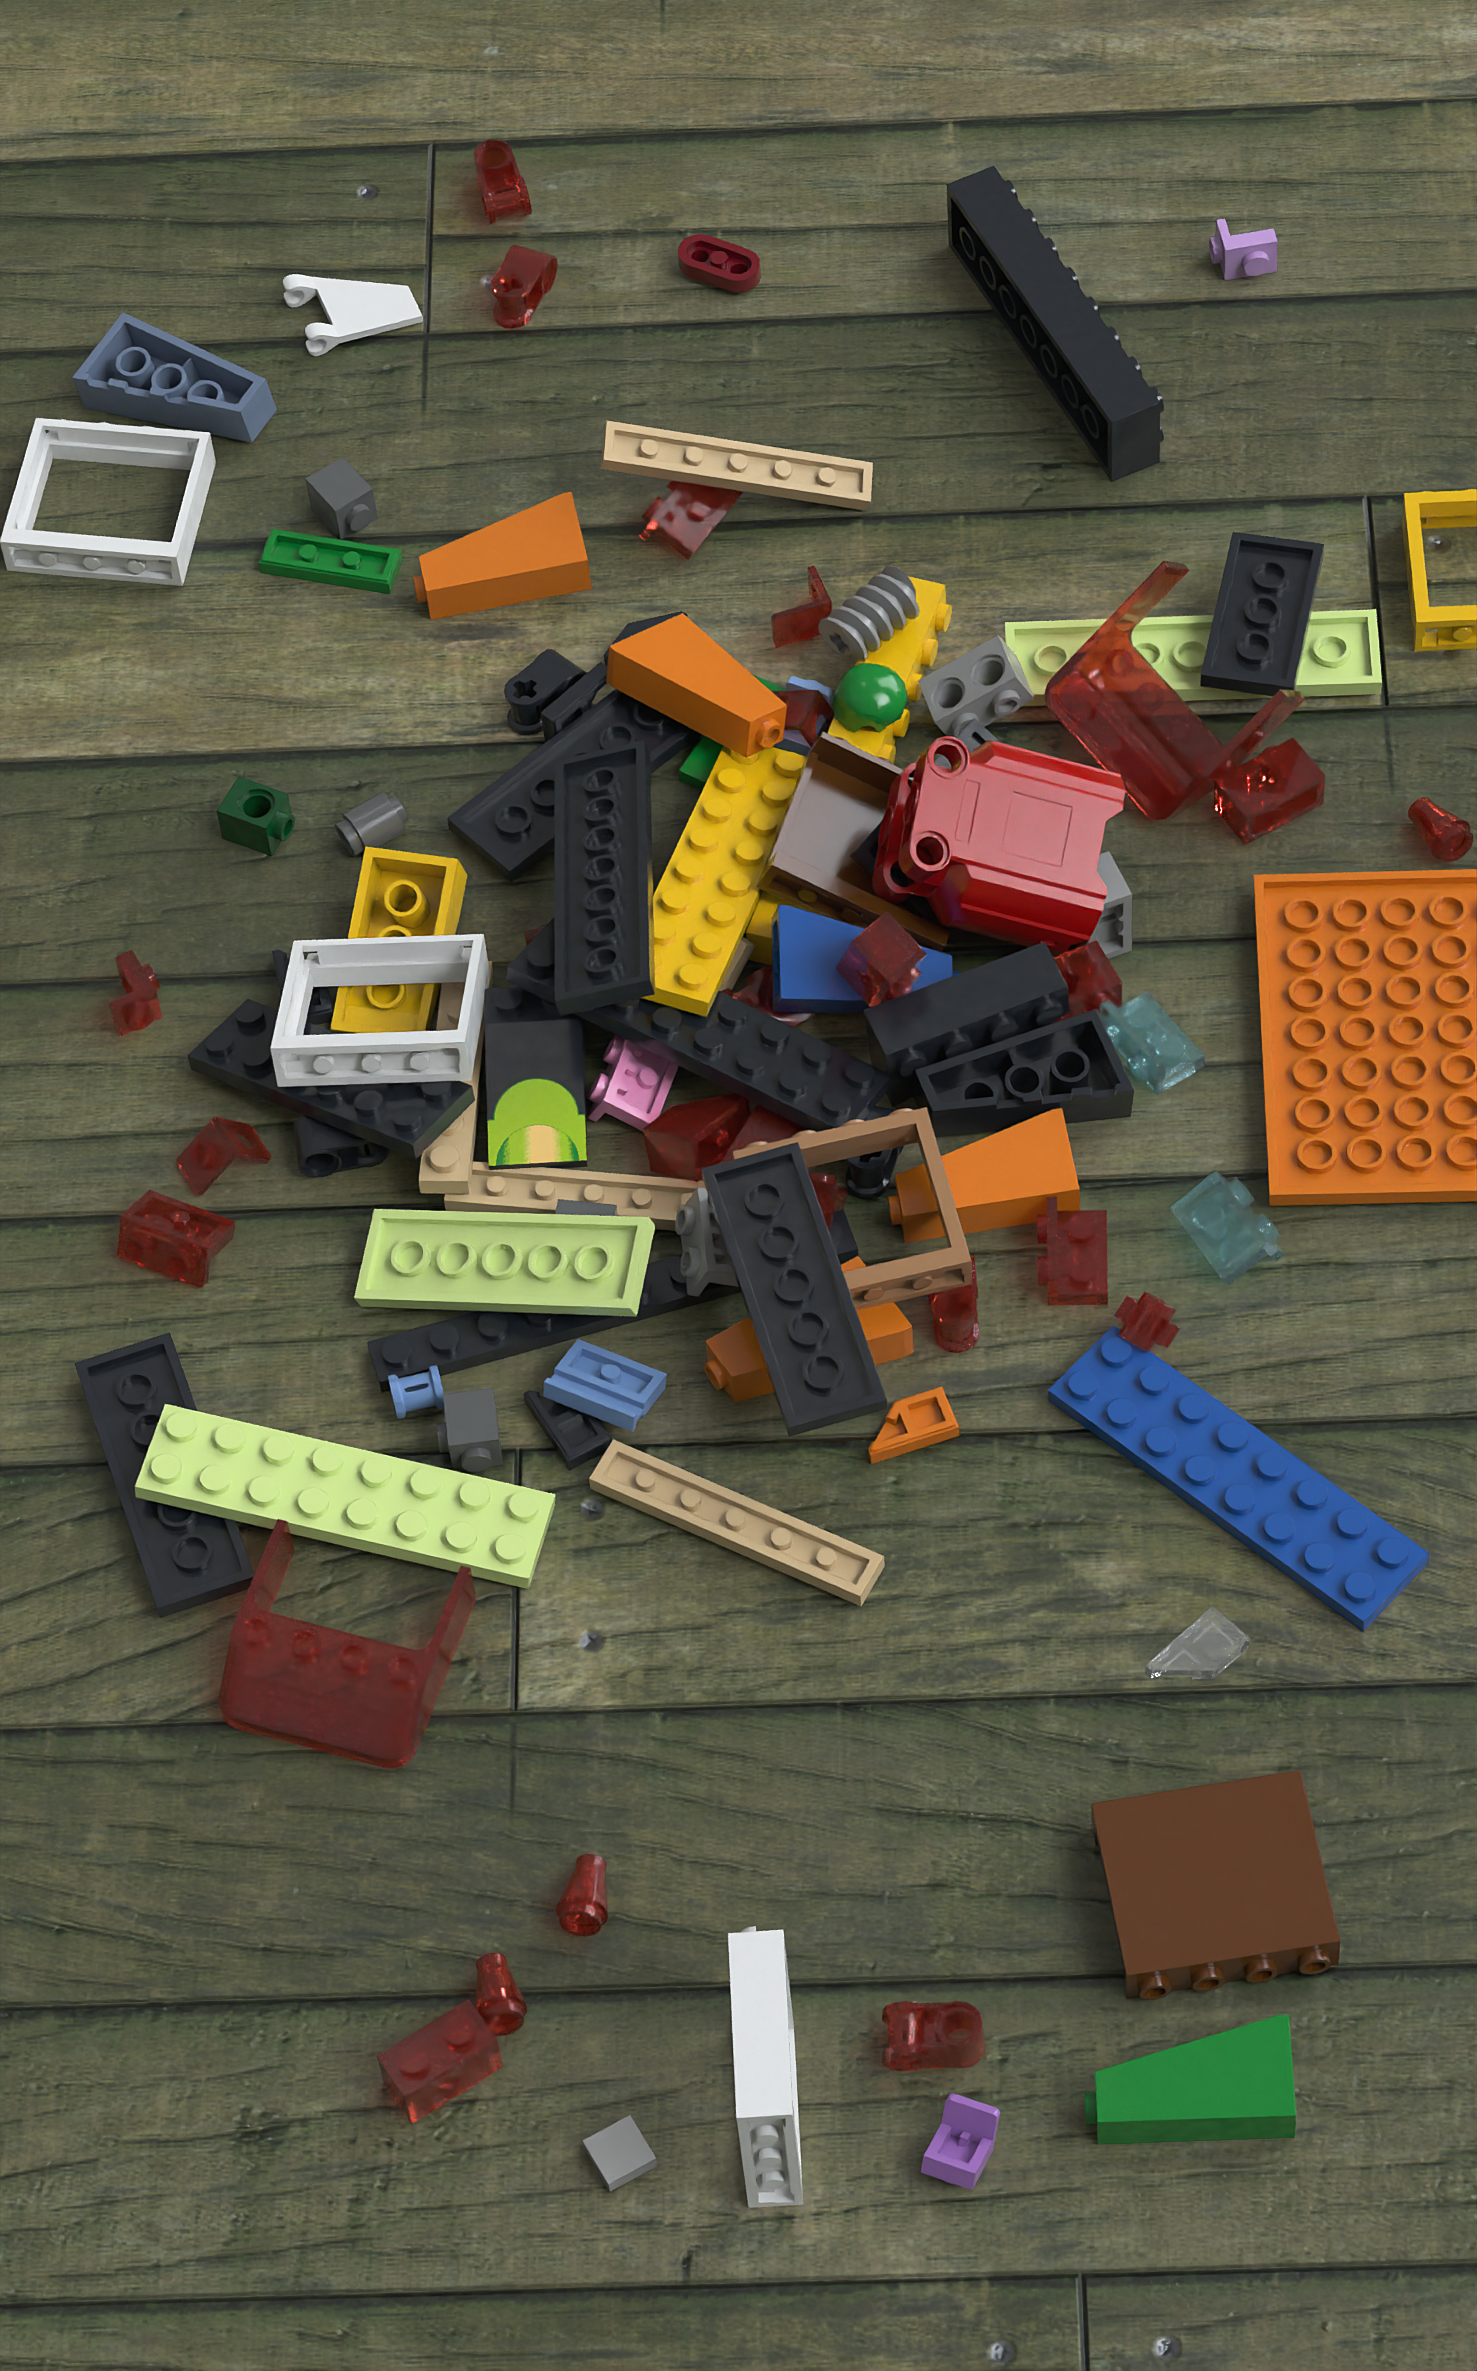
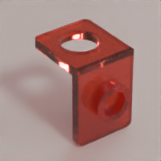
(802, 621)
(803, 711)
(216, 1149)

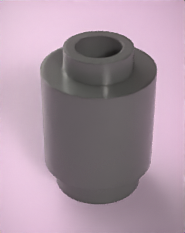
(371, 823)

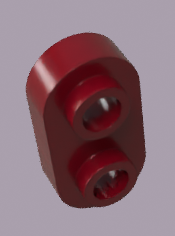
(723, 263)

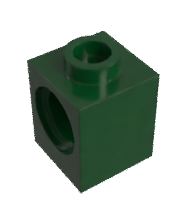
(255, 816)

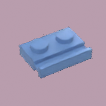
(605, 1385)

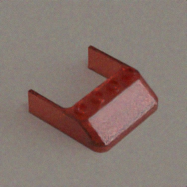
(1137, 720)
(329, 1684)

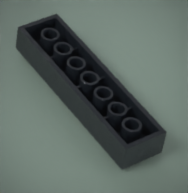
(1055, 323)

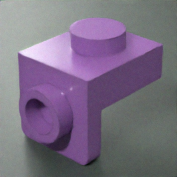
(962, 2142)

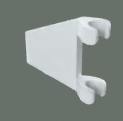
(352, 309)

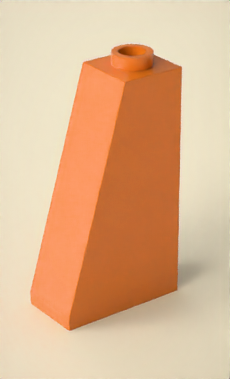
(507, 562)
(697, 684)
(993, 1181)
(739, 1366)

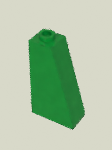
(1201, 2090)

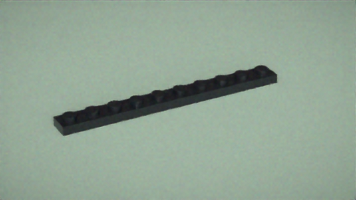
(496, 1335)

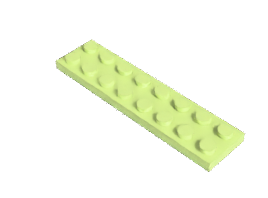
(1337, 656)
(346, 1495)

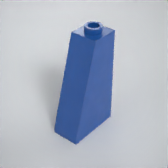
(805, 960)

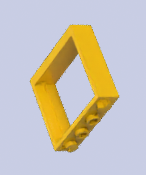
(1454, 624)

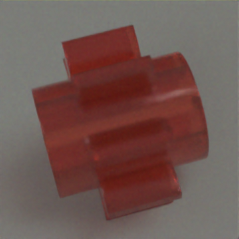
(1147, 1321)

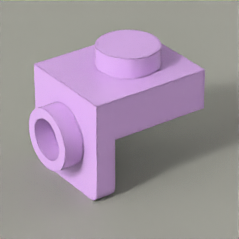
(1243, 253)

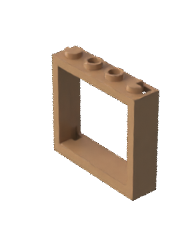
(910, 1275)

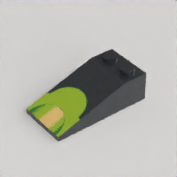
(534, 1082)

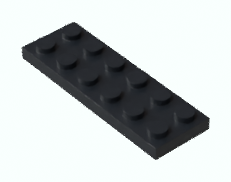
(515, 816)
(388, 1114)
(794, 1289)
(182, 1551)

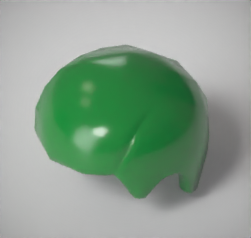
(869, 697)

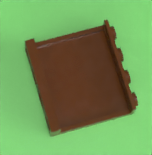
(828, 816)
(1216, 1885)

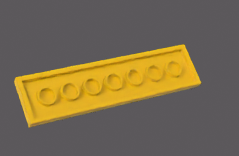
(715, 874)

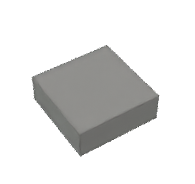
(619, 2153)

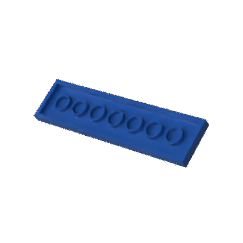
(1239, 1478)

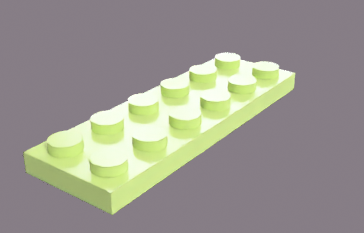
(505, 1262)

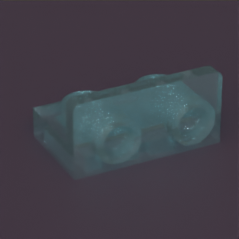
(1151, 1042)
(1226, 1227)

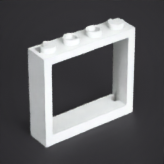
(99, 555)
(386, 1055)
(765, 2068)

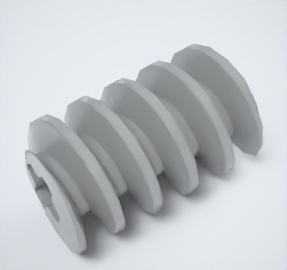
(871, 615)

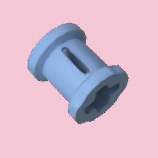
(416, 1391)

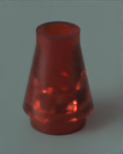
(1442, 831)
(584, 1899)
(498, 1995)

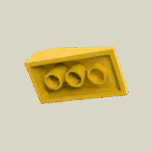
(399, 898)

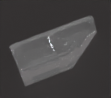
(1201, 1649)

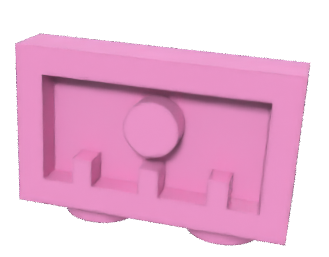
(632, 1084)

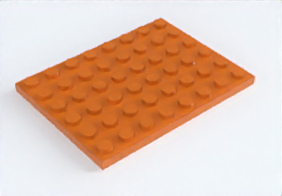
(1368, 1035)

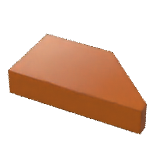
(914, 1425)

